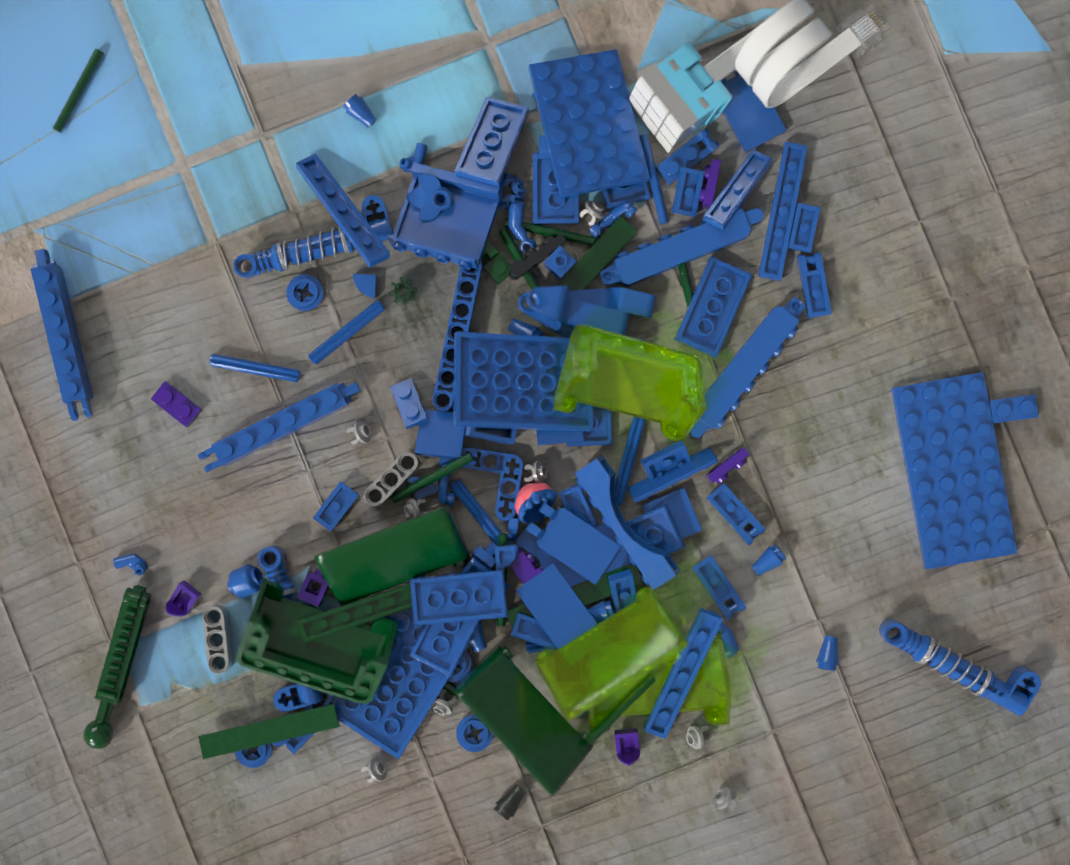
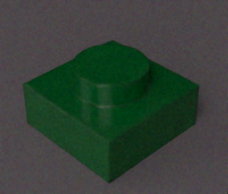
(489, 251)
(498, 268)

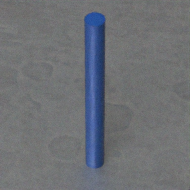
(654, 181)

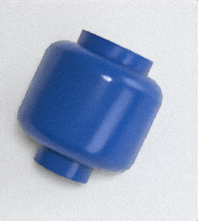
(245, 580)

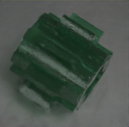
(397, 288)

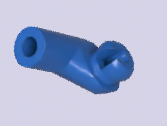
(418, 157)
(133, 561)

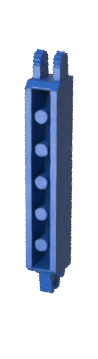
(681, 248)
(62, 334)
(746, 364)
(280, 425)

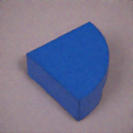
(366, 284)
(428, 490)
(512, 528)
(505, 556)

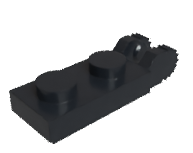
(535, 257)

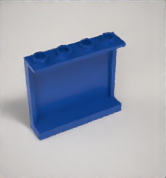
(457, 232)

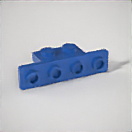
(668, 468)

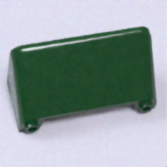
(394, 555)
(339, 664)
(523, 719)

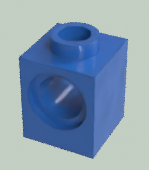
(559, 263)

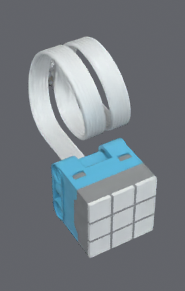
(684, 96)

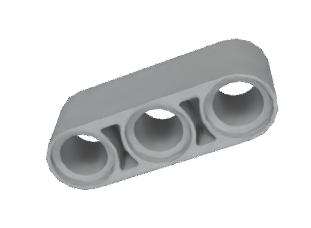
(381, 483)
(213, 649)

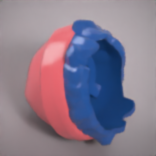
(531, 499)

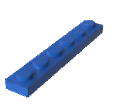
(343, 210)
(782, 211)
(683, 673)

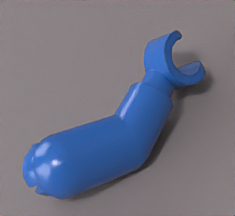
(626, 207)
(515, 224)
(444, 497)
(731, 646)

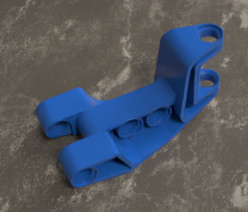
(598, 308)

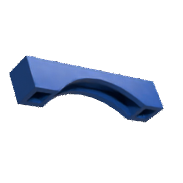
(654, 563)

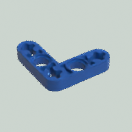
(500, 467)

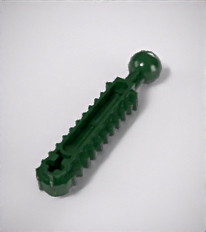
(118, 664)

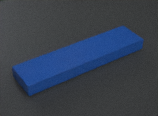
(737, 189)

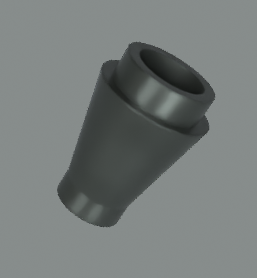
(510, 802)

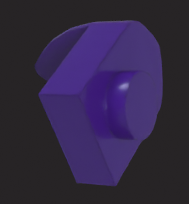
(182, 600)
(627, 745)

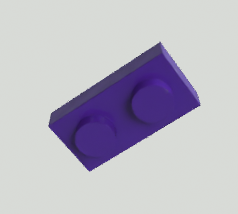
(711, 173)
(176, 404)
(735, 460)

